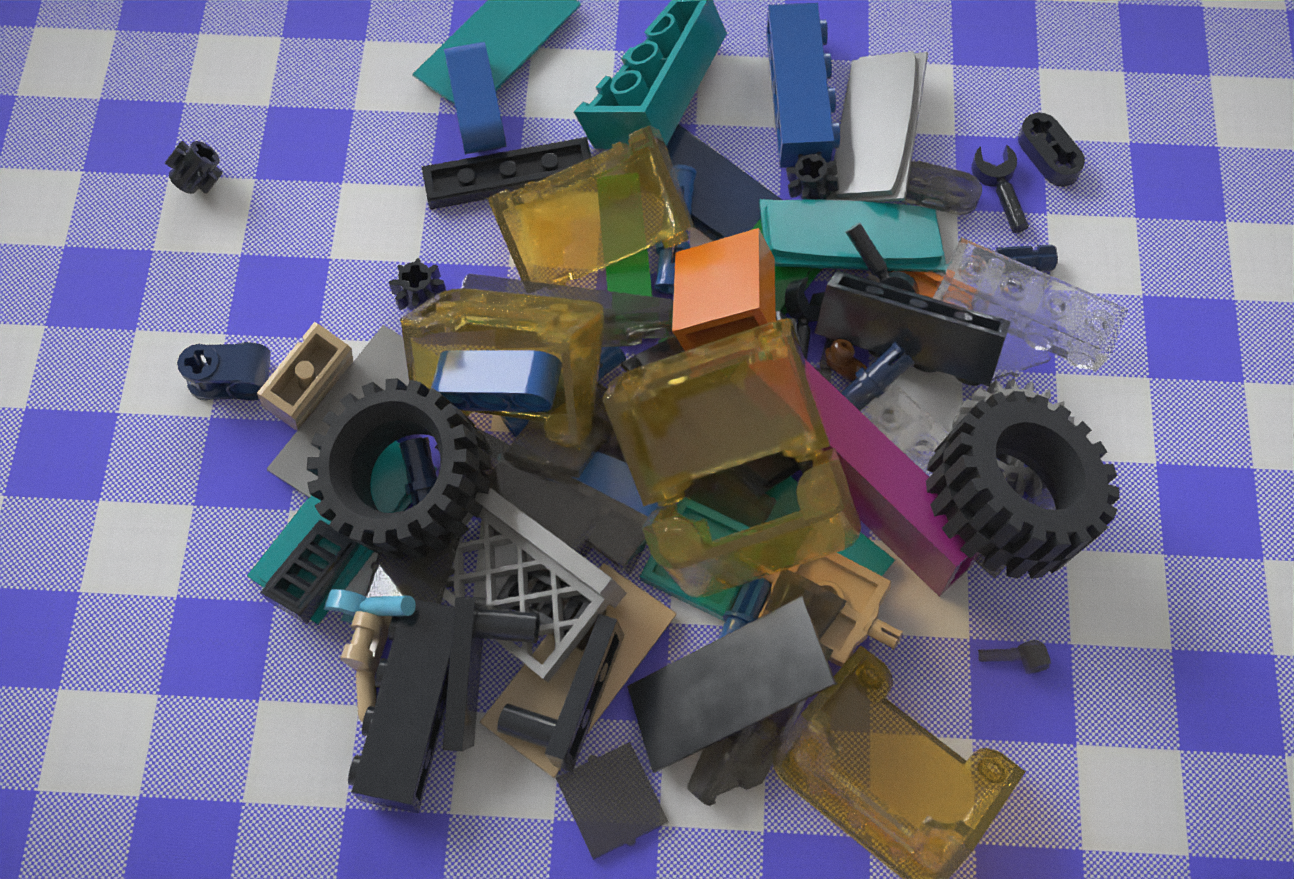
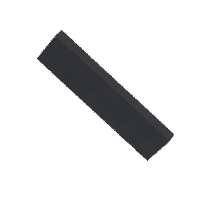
(490, 174)

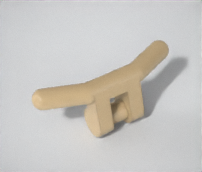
(365, 655)

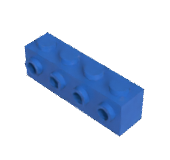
(800, 82)

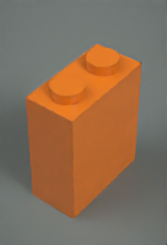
(723, 289)

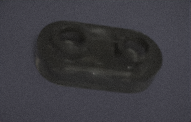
(942, 188)

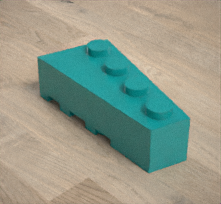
(656, 75)

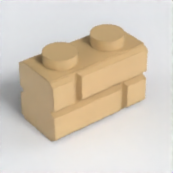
(305, 376)

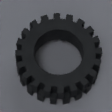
(359, 439)
(991, 513)

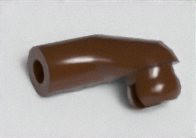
(842, 360)

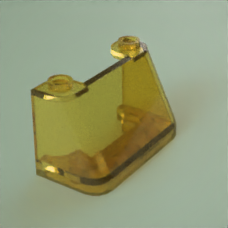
(594, 212)
(515, 322)
(715, 410)
(709, 566)
(890, 777)

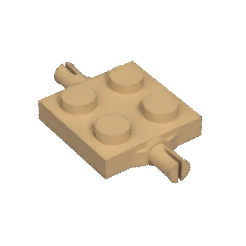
(859, 617)

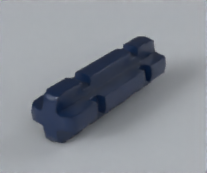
(1043, 258)

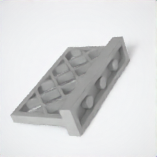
(549, 554)

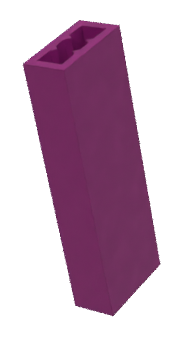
(890, 492)

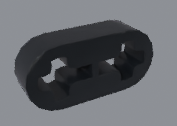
(1047, 151)

